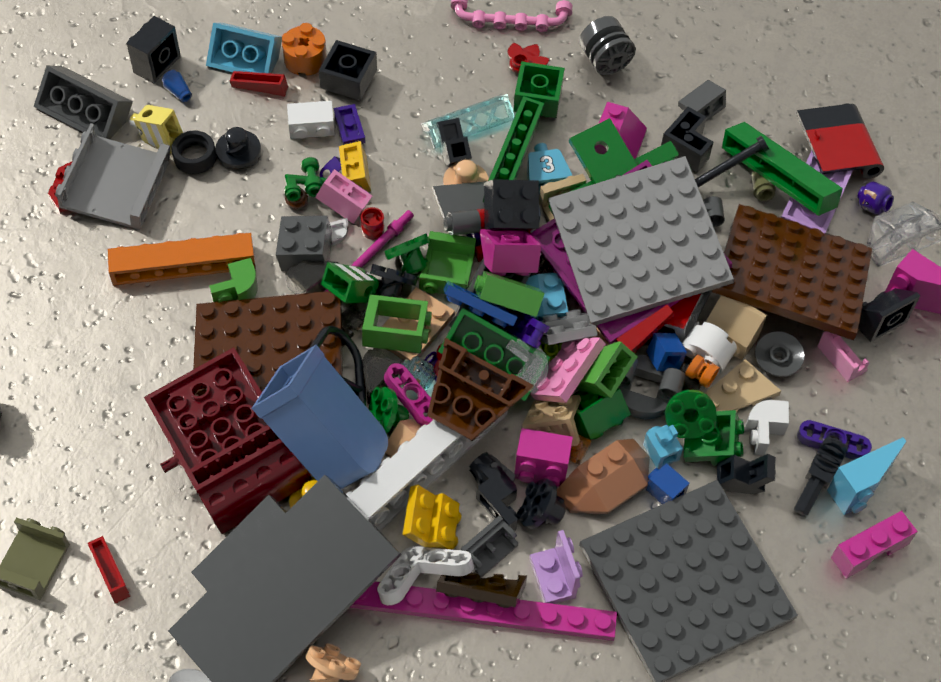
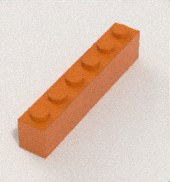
(178, 258)

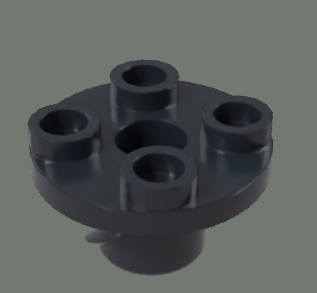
(238, 148)
(392, 281)
(541, 505)

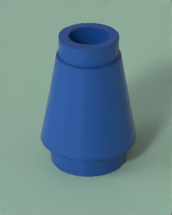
(175, 83)

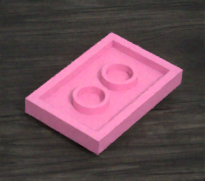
(568, 369)

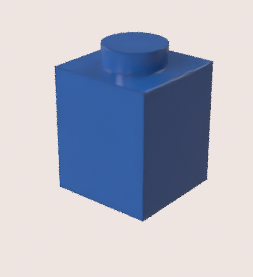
(666, 351)
(666, 484)

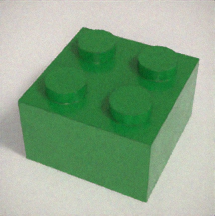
(541, 84)

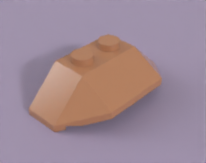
(606, 479)

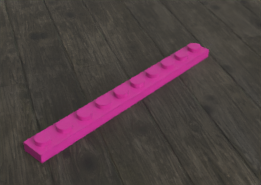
(525, 616)

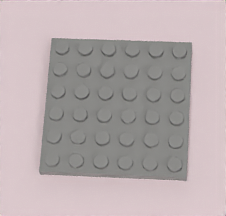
(640, 241)

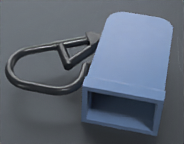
(324, 414)

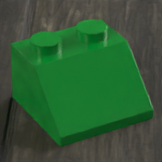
(599, 413)

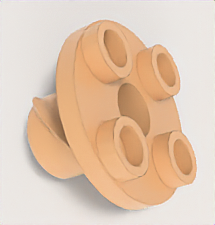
(464, 172)
(331, 664)

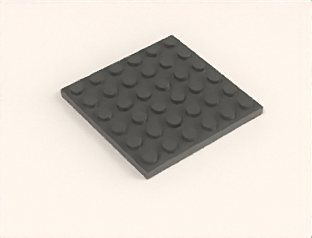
(687, 581)

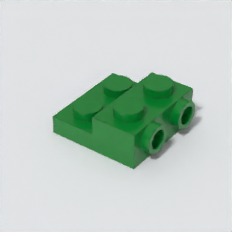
(719, 443)

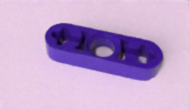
(844, 436)

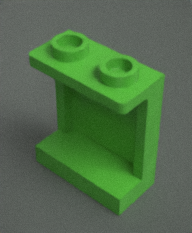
(448, 260)

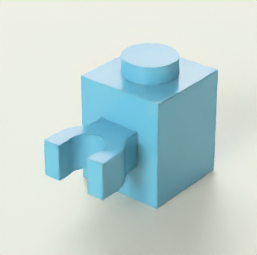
(663, 445)

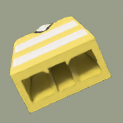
(156, 125)

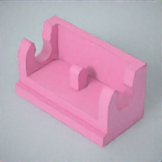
(343, 196)
(842, 356)

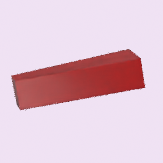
(260, 82)
(642, 332)
(108, 569)

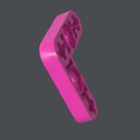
(415, 407)

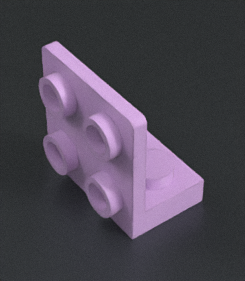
(557, 571)

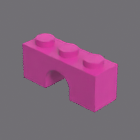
(864, 547)

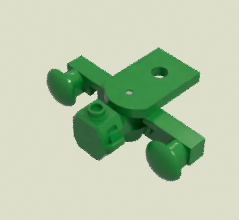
(617, 158)

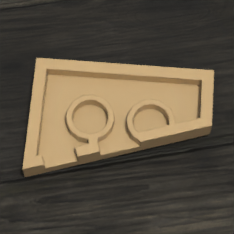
(742, 388)

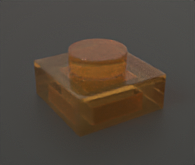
(578, 452)

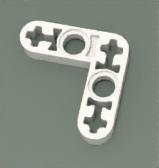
(421, 561)

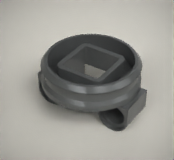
(646, 407)

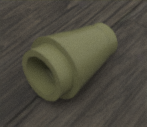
(762, 188)

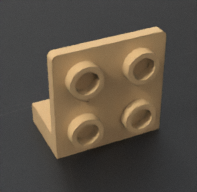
(554, 417)

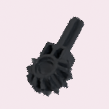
(821, 473)

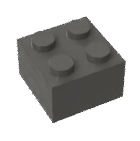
(303, 239)

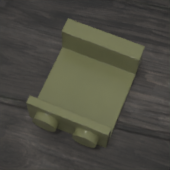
(32, 558)

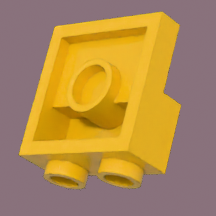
(431, 519)

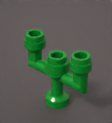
(311, 182)

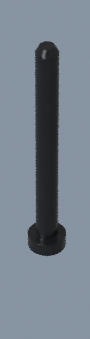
(733, 161)

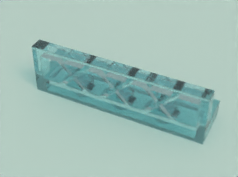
(473, 110)

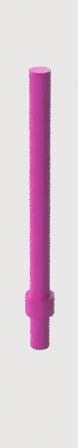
(394, 229)

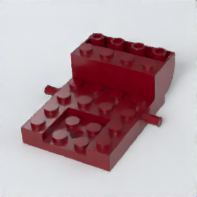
(223, 442)

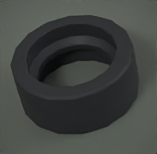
(189, 139)

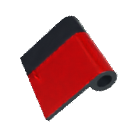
(840, 140)

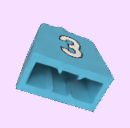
(546, 165)

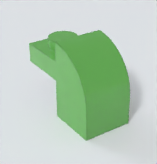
(242, 283)

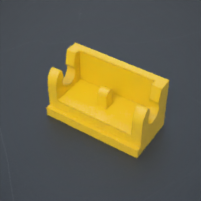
(355, 164)

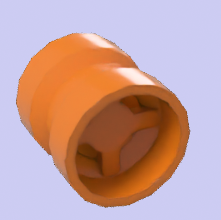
(702, 371)

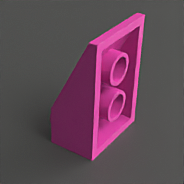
(921, 276)

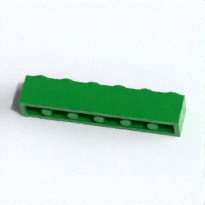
(517, 140)

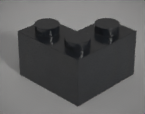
(688, 138)

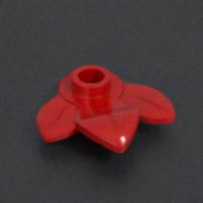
(527, 54)

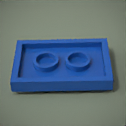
(478, 306)

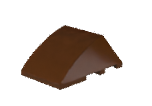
(472, 392)

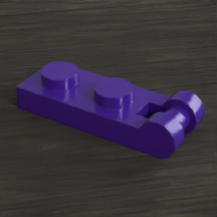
(528, 329)

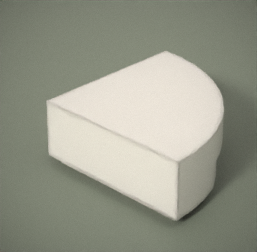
(339, 230)

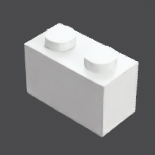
(310, 119)

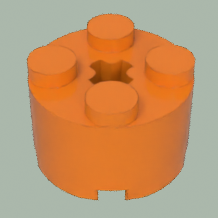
(304, 49)

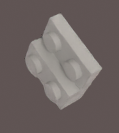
(567, 328)

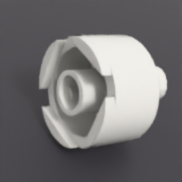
(709, 343)

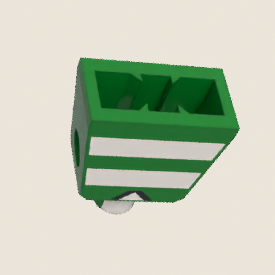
(358, 282)

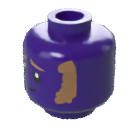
(875, 198)

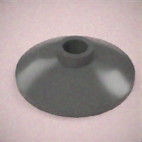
(783, 345)

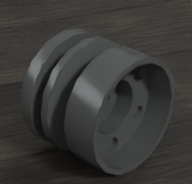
(607, 45)

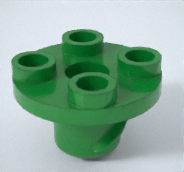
(410, 254)
(386, 408)
(691, 414)

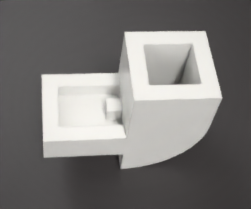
(766, 419)

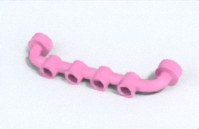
(521, 20)

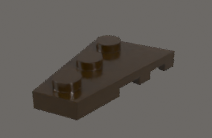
(490, 589)

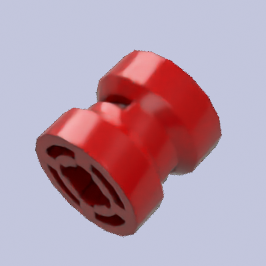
(372, 223)

